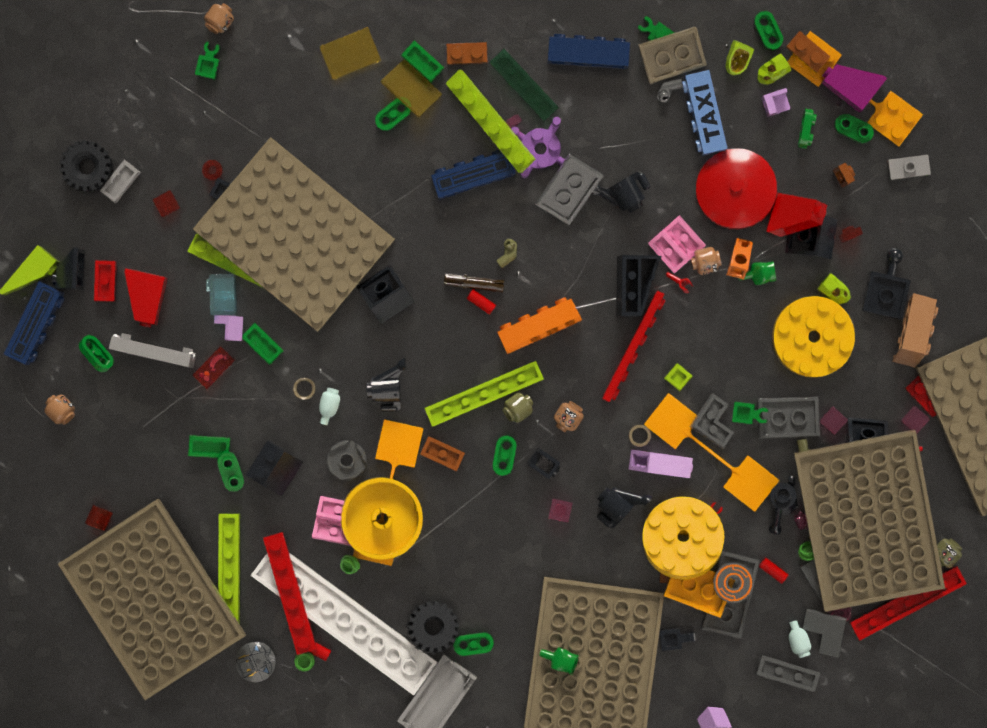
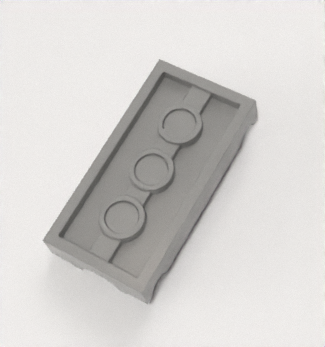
(125, 344)
(438, 695)

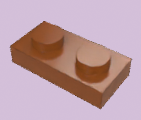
(808, 51)
(467, 53)
(844, 174)
(442, 453)

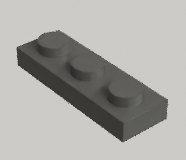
(788, 673)

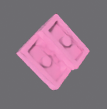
(676, 244)
(328, 522)

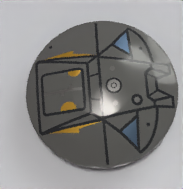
(255, 661)

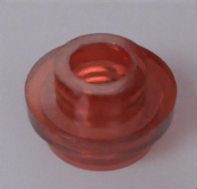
(212, 163)

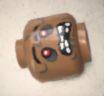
(218, 18)
(706, 261)
(59, 409)
(568, 416)

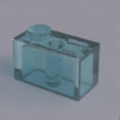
(222, 294)

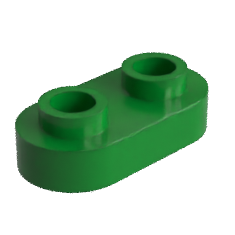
(769, 30)
(392, 114)
(808, 120)
(854, 128)
(96, 353)
(503, 455)
(230, 472)
(474, 646)

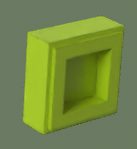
(678, 377)

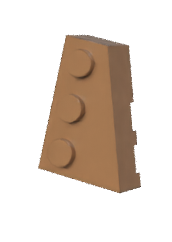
(916, 330)

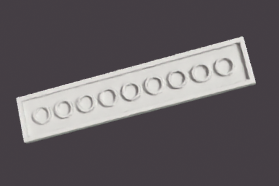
(355, 626)

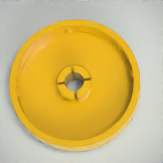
(834, 334)
(360, 515)
(689, 518)

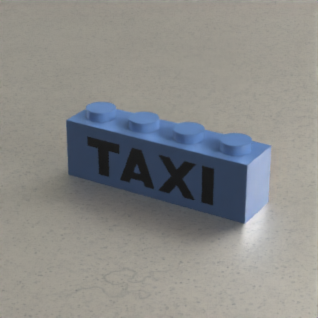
(705, 113)

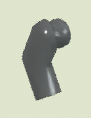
(667, 88)

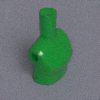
(761, 273)
(561, 660)

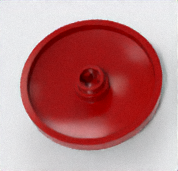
(736, 188)

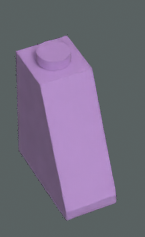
(660, 463)

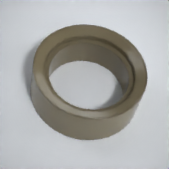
(296, 392)
(648, 435)

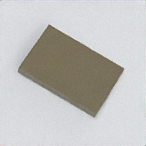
(672, 55)

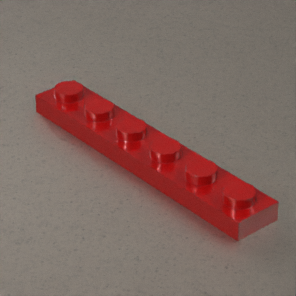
(638, 339)
(290, 593)
(903, 606)

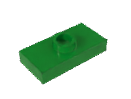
(422, 61)
(262, 344)
(207, 446)

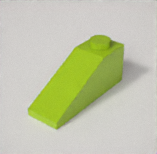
(35, 268)

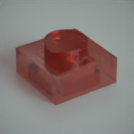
(166, 203)
(850, 233)
(98, 517)

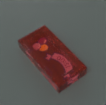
(214, 367)

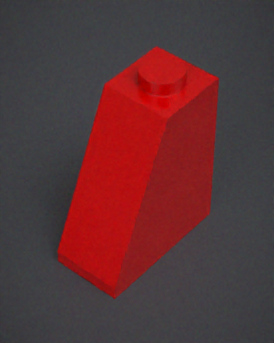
(795, 214)
(146, 296)

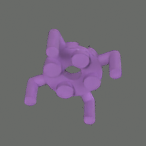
(544, 137)

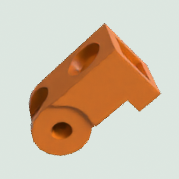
(740, 258)

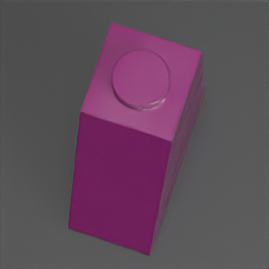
(853, 85)

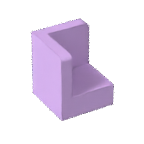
(776, 102)
(233, 326)
(714, 718)

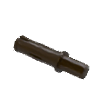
(474, 282)

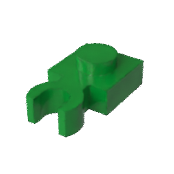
(655, 31)
(208, 64)
(746, 413)

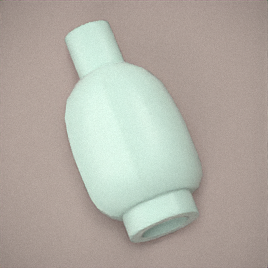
(328, 404)
(799, 640)

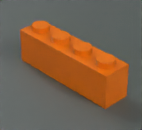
(538, 326)

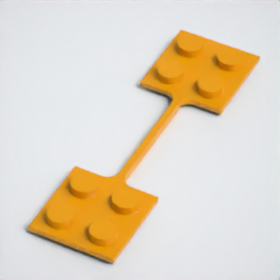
(891, 118)
(399, 446)
(748, 481)

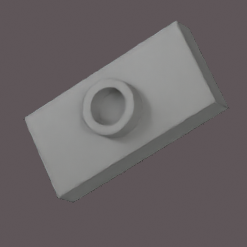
(908, 167)
(120, 181)

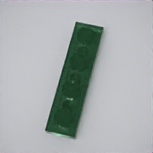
(524, 85)

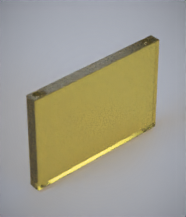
(350, 53)
(411, 88)

